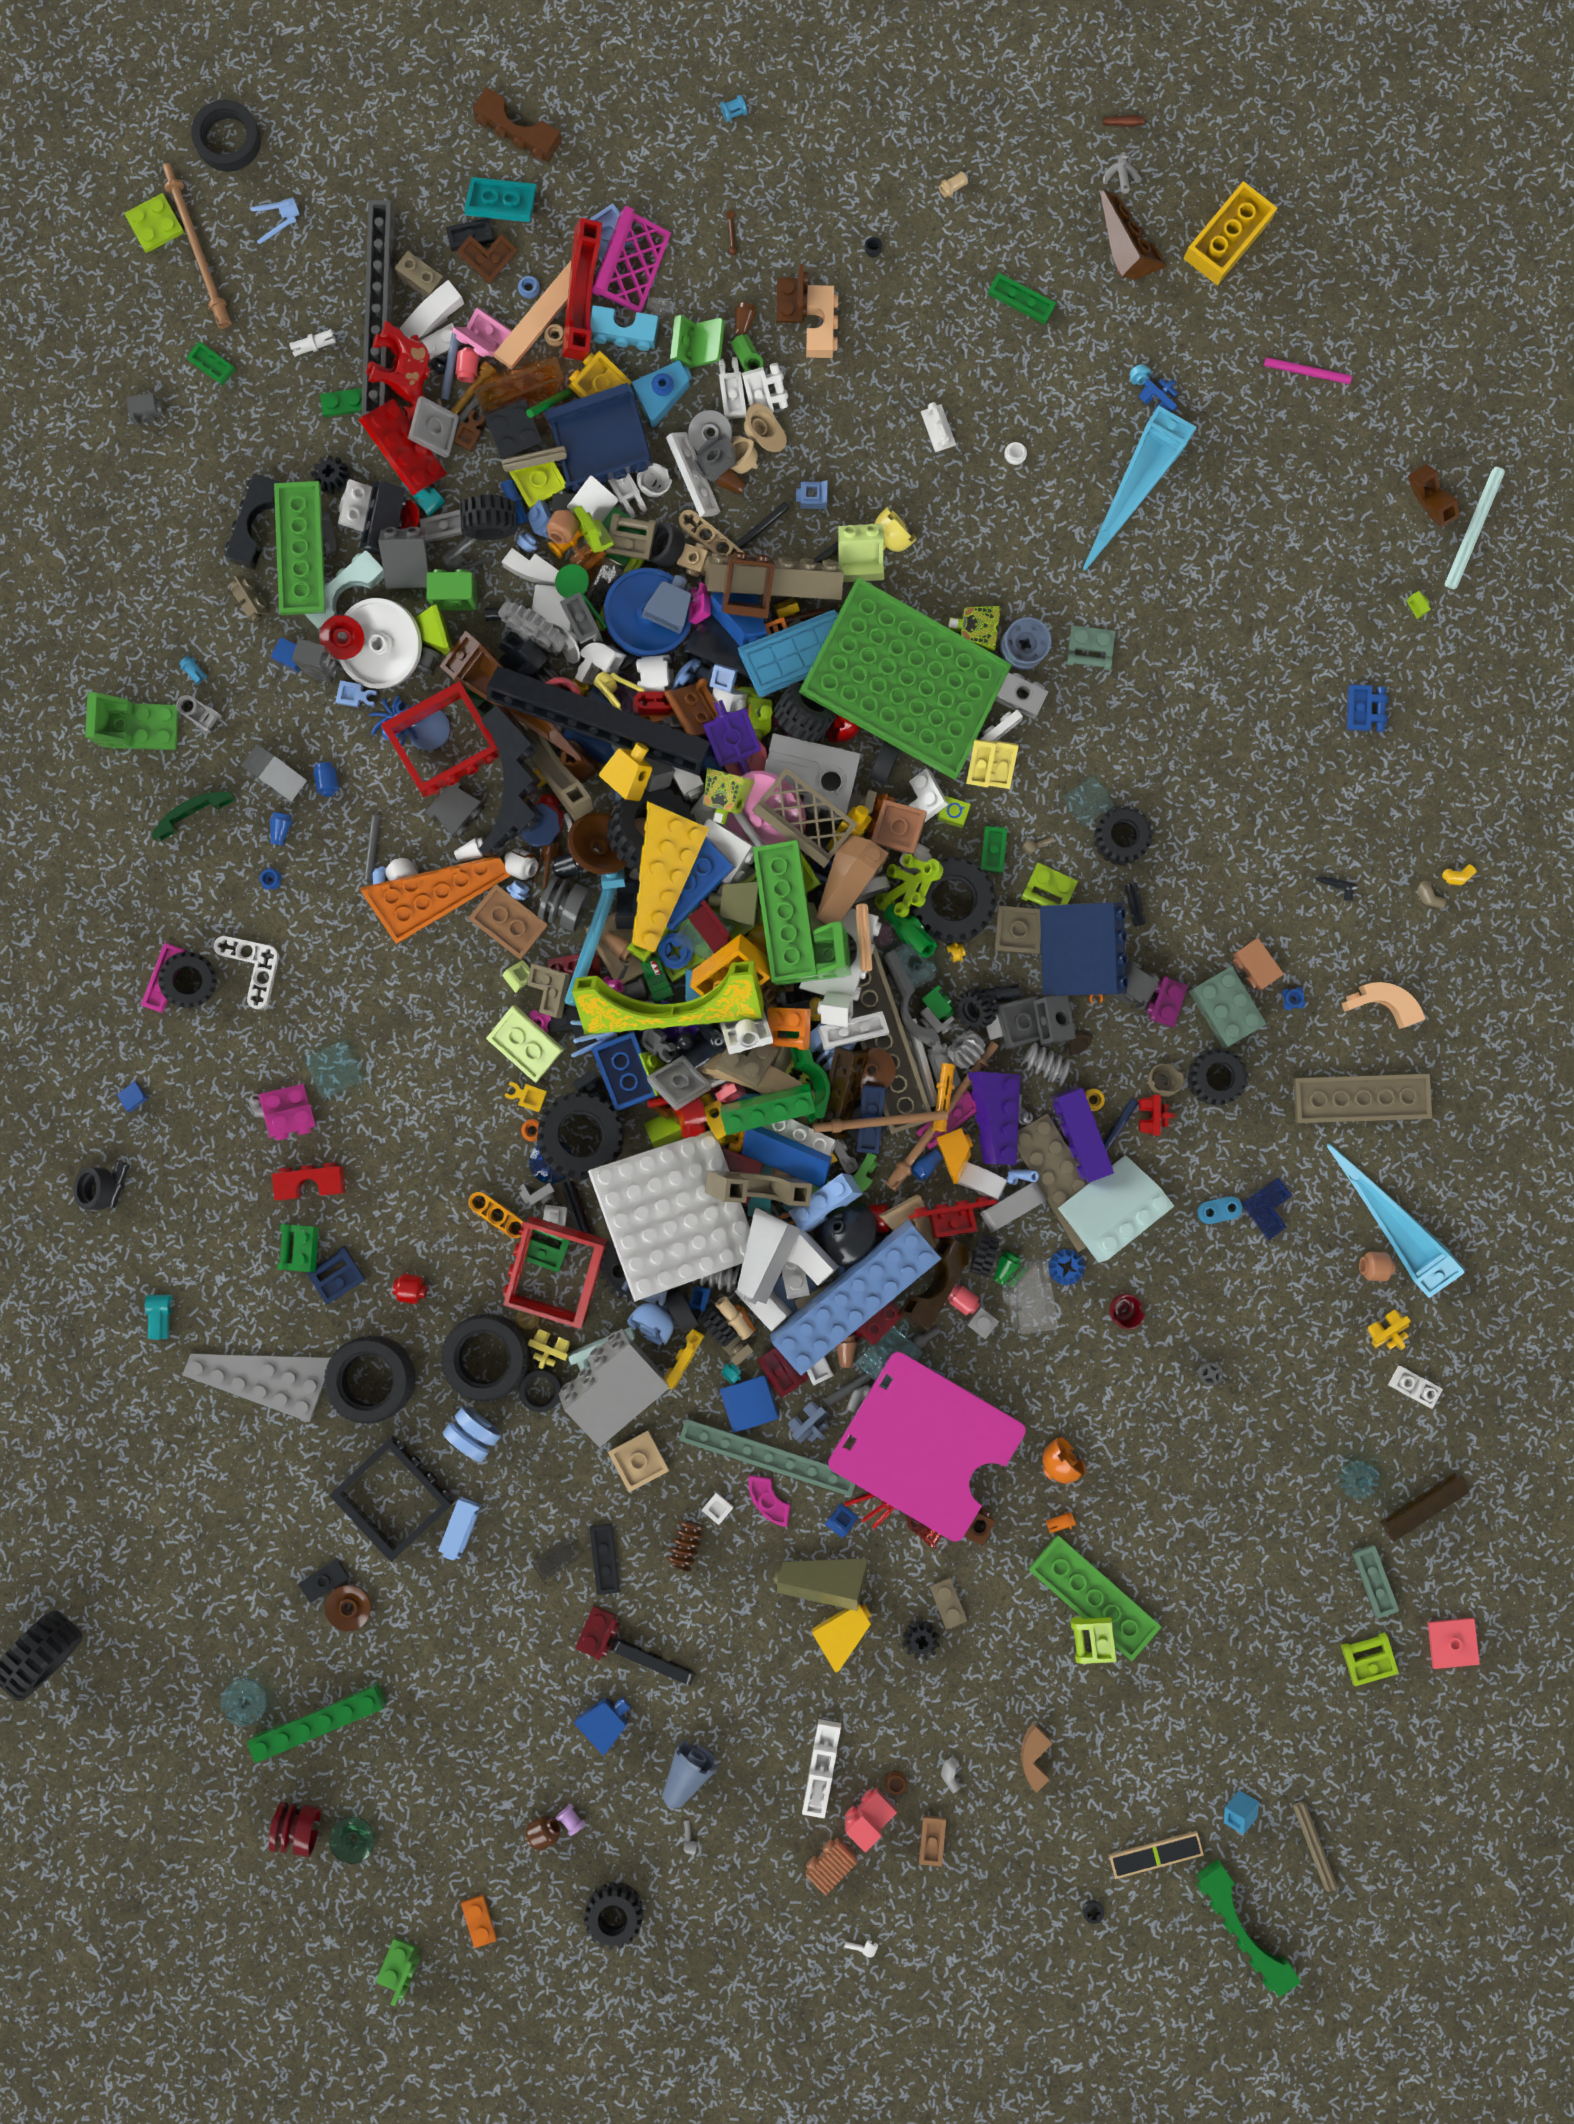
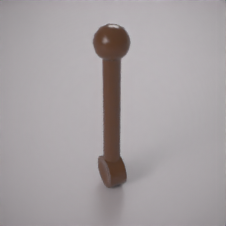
(730, 215)

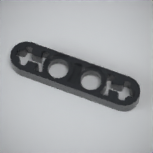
(653, 1661)

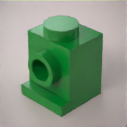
(938, 1004)

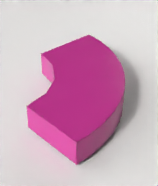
(767, 1502)

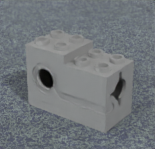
(822, 767)
(613, 1388)

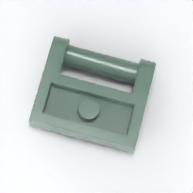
(1091, 640)

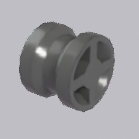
(1214, 1373)

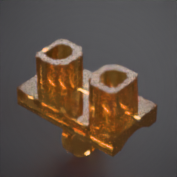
(587, 558)

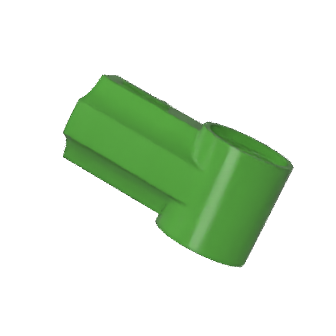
(746, 352)

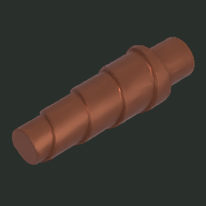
(1124, 121)

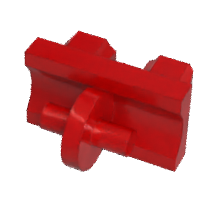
(1153, 1125)

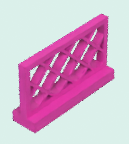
(616, 248)

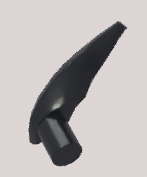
(1348, 887)

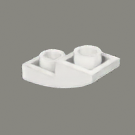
(982, 1181)
(1415, 1387)

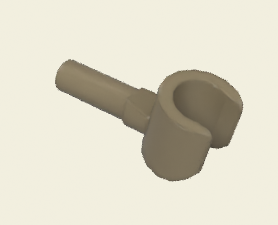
(1030, 846)

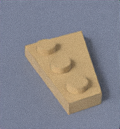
(899, 1214)

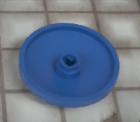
(624, 611)

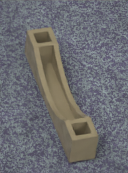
(561, 781)

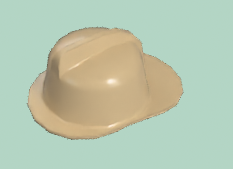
(764, 428)
(745, 454)

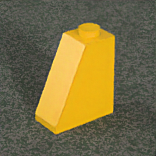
(841, 1634)

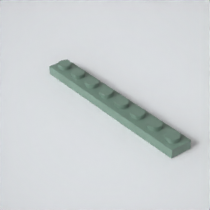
(764, 1456)

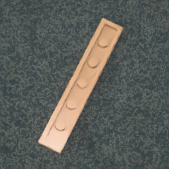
(535, 321)

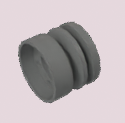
(560, 902)

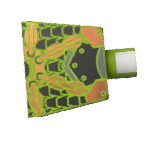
(978, 626)
(726, 793)

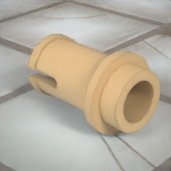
(948, 187)

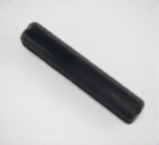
(575, 1207)

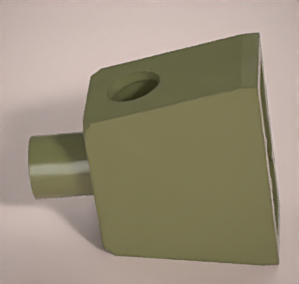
(738, 902)

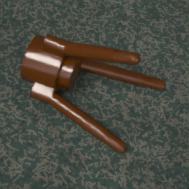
(547, 854)

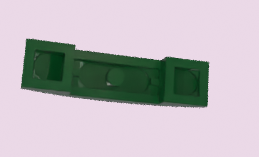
(167, 827)

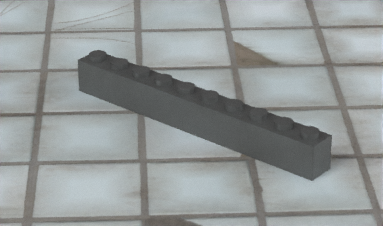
(378, 297)

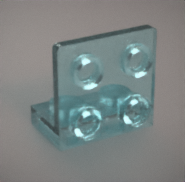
(876, 1356)

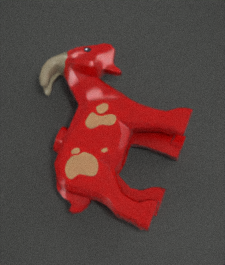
(408, 369)

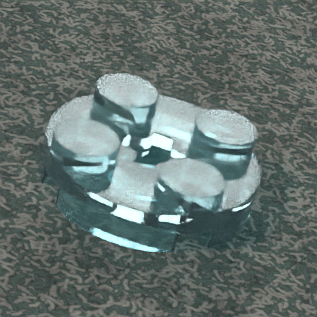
(232, 1708)

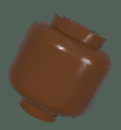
(542, 1832)

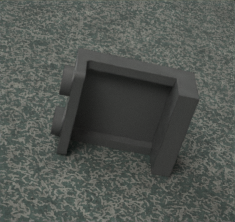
(404, 557)
(581, 620)

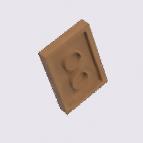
(508, 922)

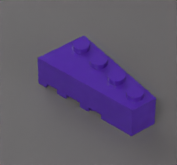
(997, 1114)
(1082, 1134)

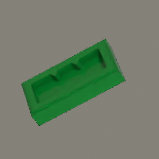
(210, 363)

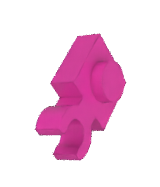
(700, 606)

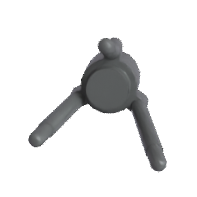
(454, 559)

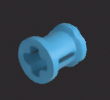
(733, 108)

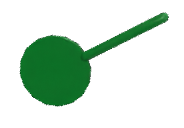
(572, 580)

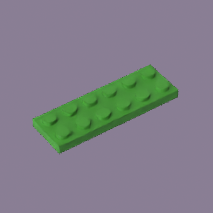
(299, 548)
(785, 911)
(1094, 1595)

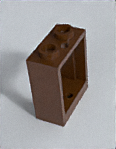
(745, 608)

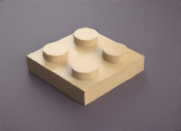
(638, 1461)

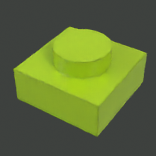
(1419, 604)

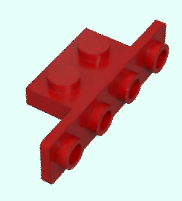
(953, 1220)

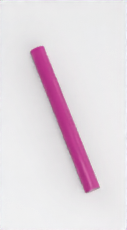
(1307, 370)

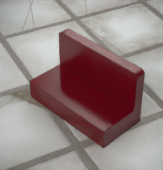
(710, 927)

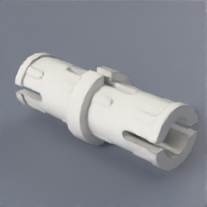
(313, 342)

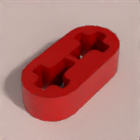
(654, 703)

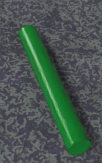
(551, 401)

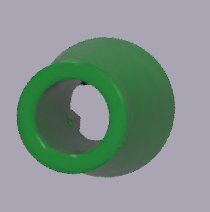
(1006, 1267)

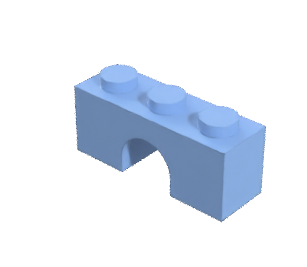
(834, 1194)

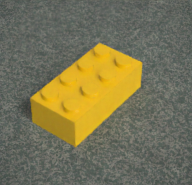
(1230, 233)

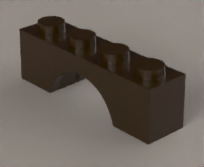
(924, 1308)

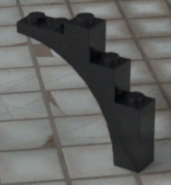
(520, 781)

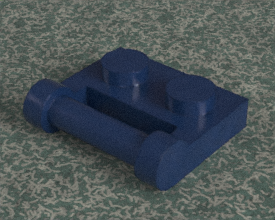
(341, 1280)

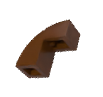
(1437, 503)

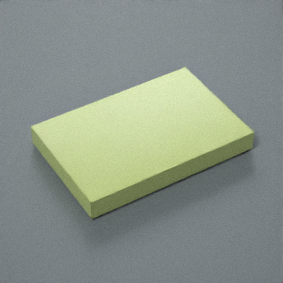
(525, 1043)

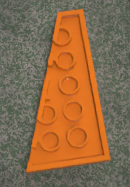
(420, 899)

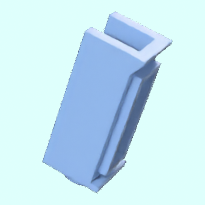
(459, 1528)

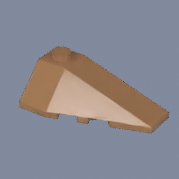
(850, 874)

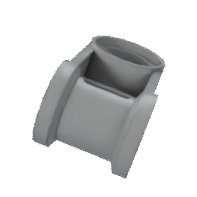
(200, 715)

